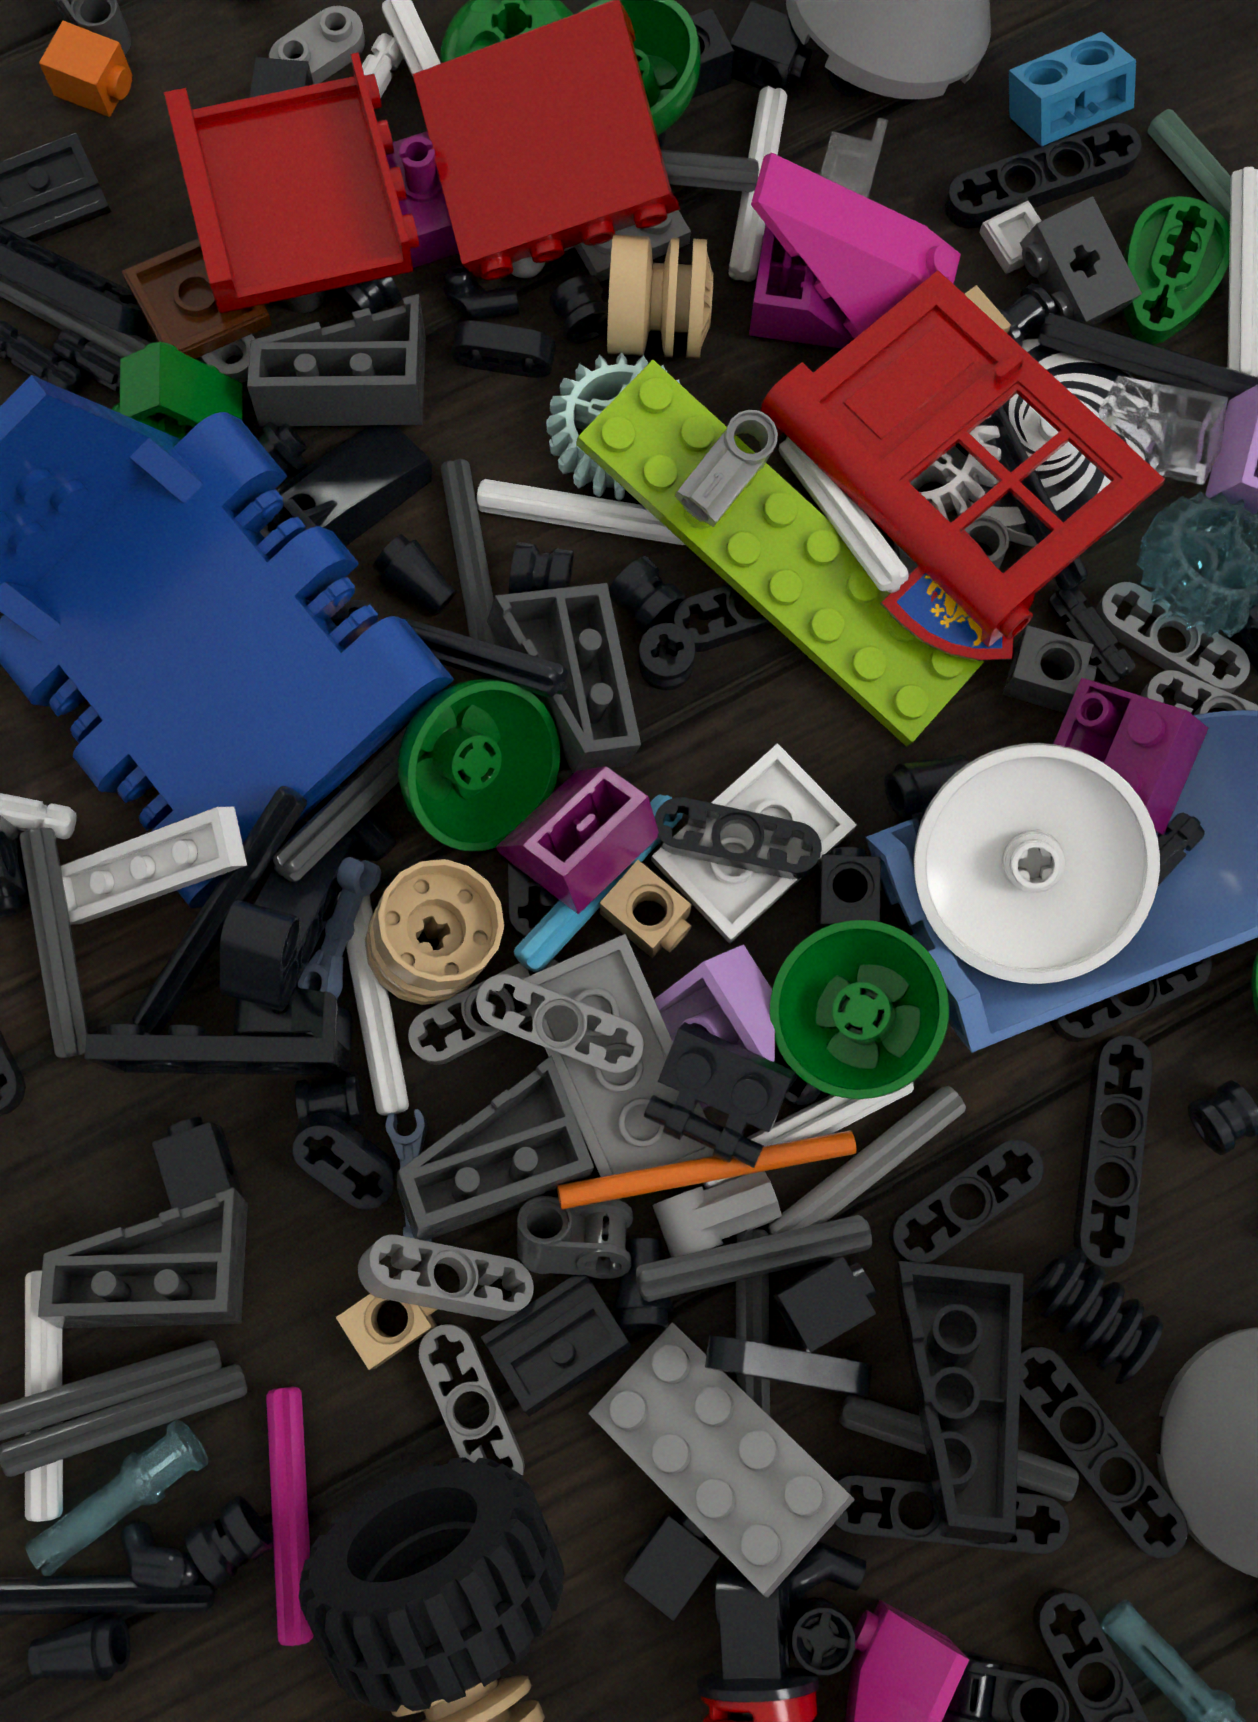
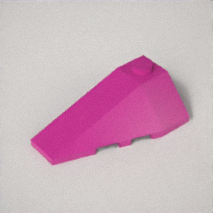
(852, 244)
(901, 1669)

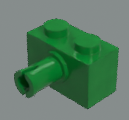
(174, 389)

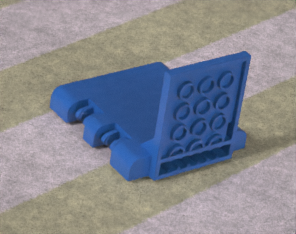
(184, 628)

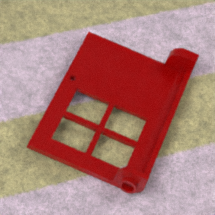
(915, 392)

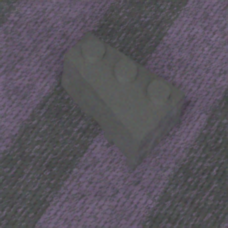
(343, 372)
(580, 632)
(497, 1158)
(153, 1274)

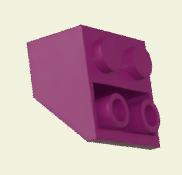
(789, 305)
(1137, 738)
(582, 836)

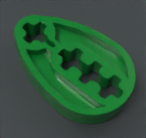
(1197, 274)

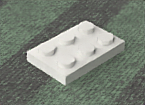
(735, 896)

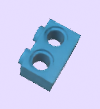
(1072, 88)

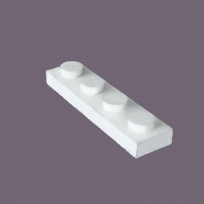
(153, 864)

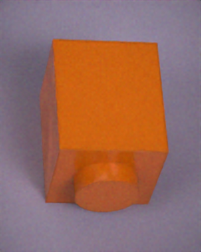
(86, 69)

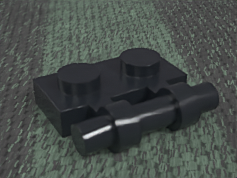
(726, 1079)

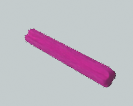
(288, 1510)

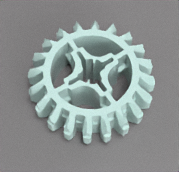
(577, 407)

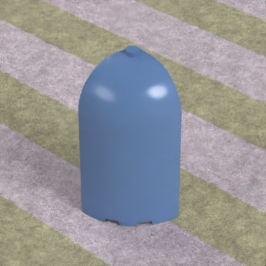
(1196, 911)

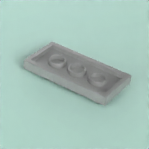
(606, 1103)
(721, 1459)

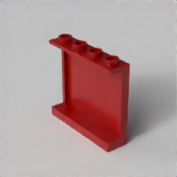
(545, 141)
(293, 190)

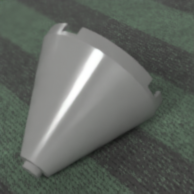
(897, 44)
(1213, 1448)

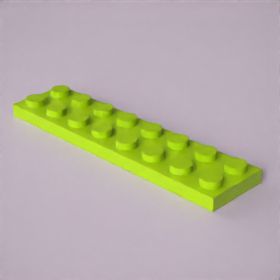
(775, 555)

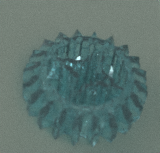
(1203, 562)

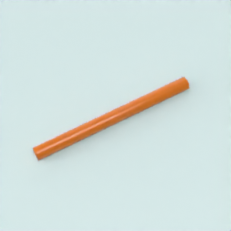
(703, 1170)

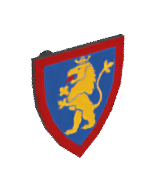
(939, 621)

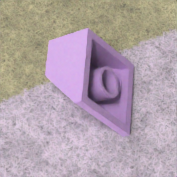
(724, 999)

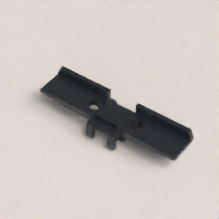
(356, 483)

